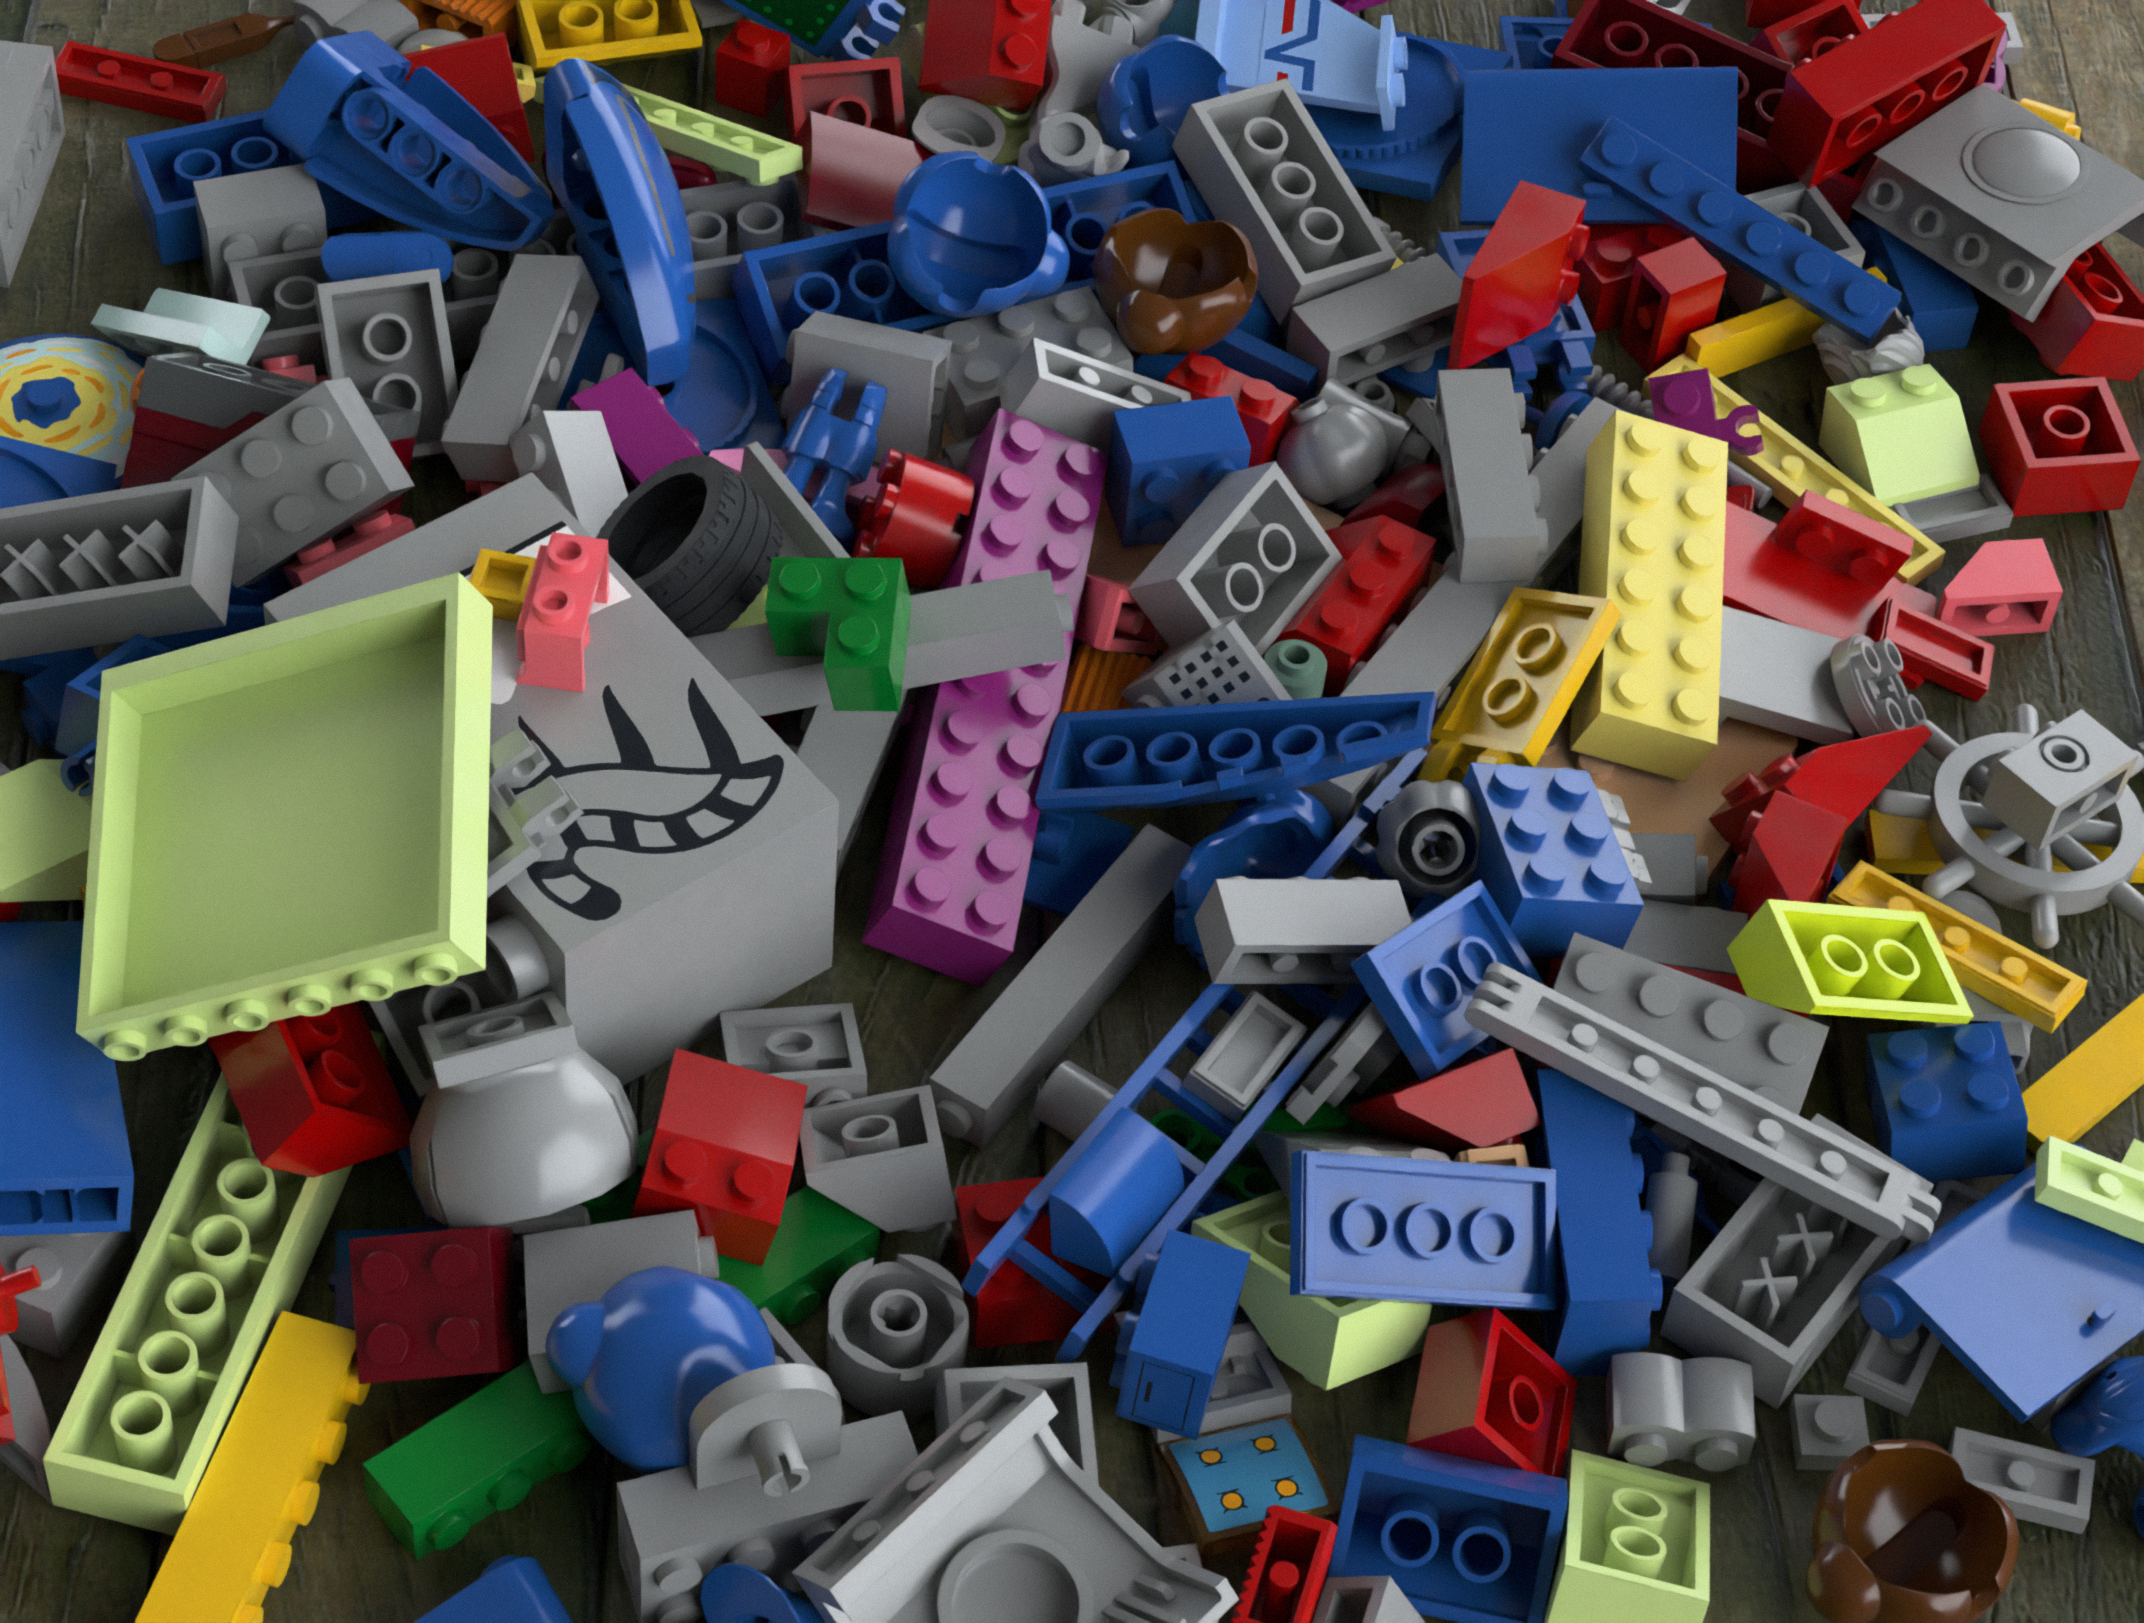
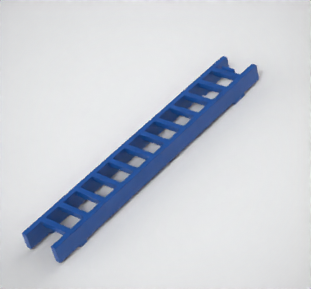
(1155, 1074)

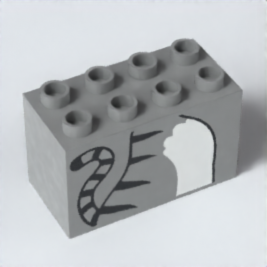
(700, 834)

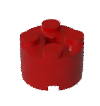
(914, 517)

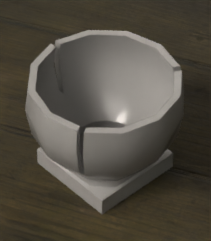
(517, 1117)

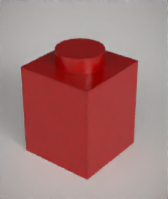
(751, 68)

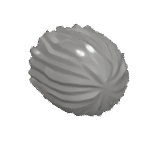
(1891, 350)

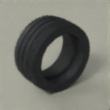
(695, 543)

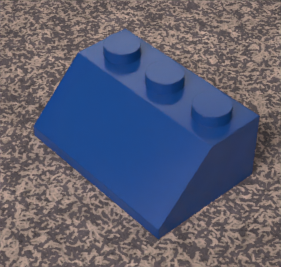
(1450, 1531)

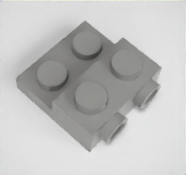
(802, 1045)

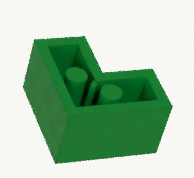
(850, 615)

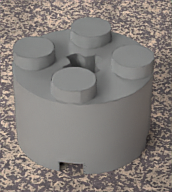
(895, 1334)

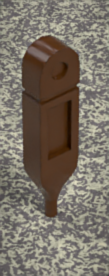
(220, 40)

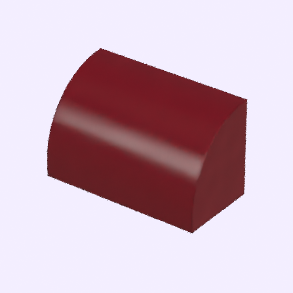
(1409, 496)

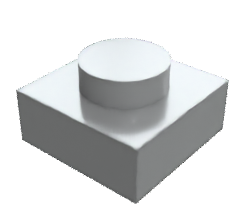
(1826, 1429)

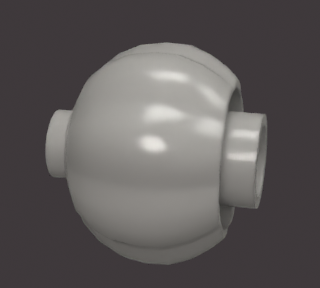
(1333, 452)
(1421, 862)

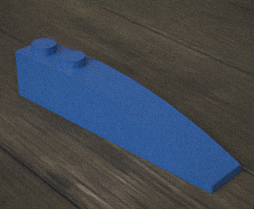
(1223, 749)

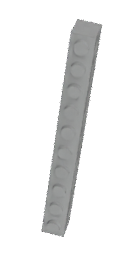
(1454, 617)

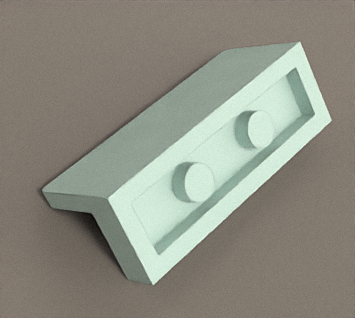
(185, 323)

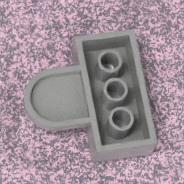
(760, 1487)

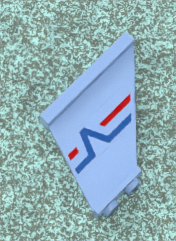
(1312, 43)

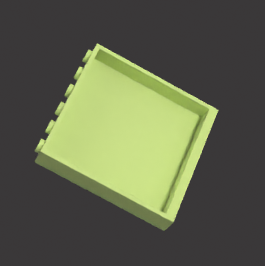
(289, 820)

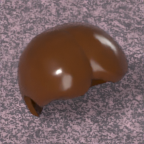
(1174, 281)
(1908, 1539)

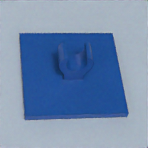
(1071, 857)

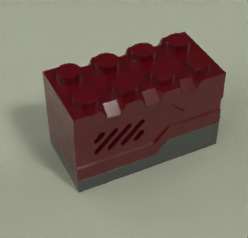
(200, 402)

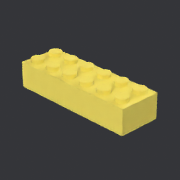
(1659, 556)

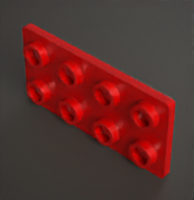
(1818, 569)

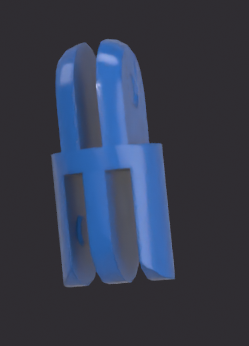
(384, 253)

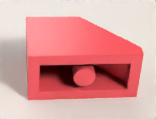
(2003, 590)
(1113, 619)

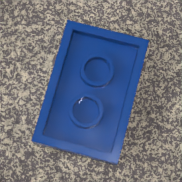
(1430, 972)

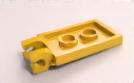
(1520, 682)

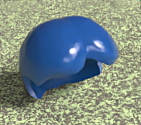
(1150, 94)
(973, 236)
(651, 1356)

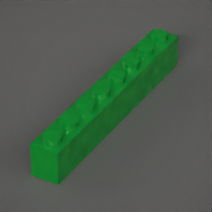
(513, 1436)

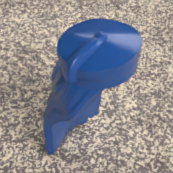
(1262, 839)

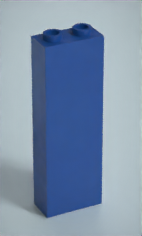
(59, 1095)

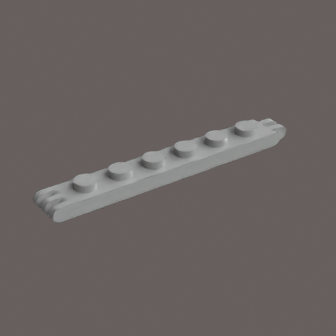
(1702, 1105)

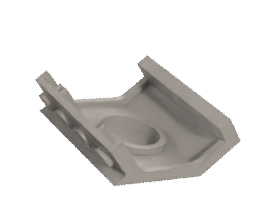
(2000, 197)
(1003, 1533)

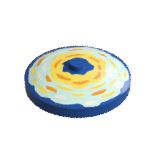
(69, 395)

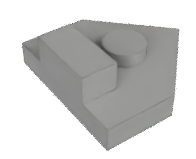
(1348, 1064)

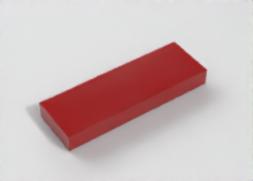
(138, 82)

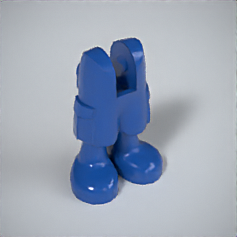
(836, 446)

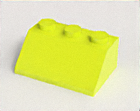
(1847, 963)

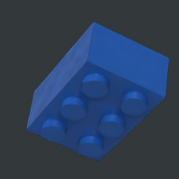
(1549, 857)

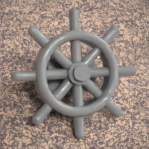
(2040, 800)

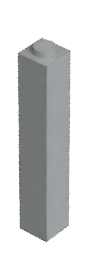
(949, 638)
(1059, 990)

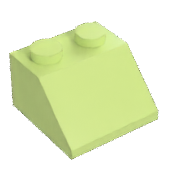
(1899, 435)

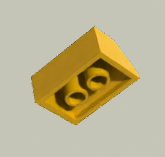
(604, 30)

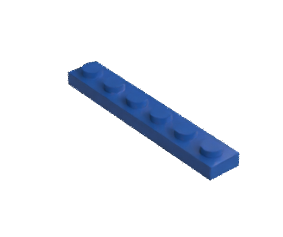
(1740, 231)

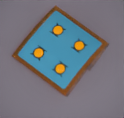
(1238, 1473)

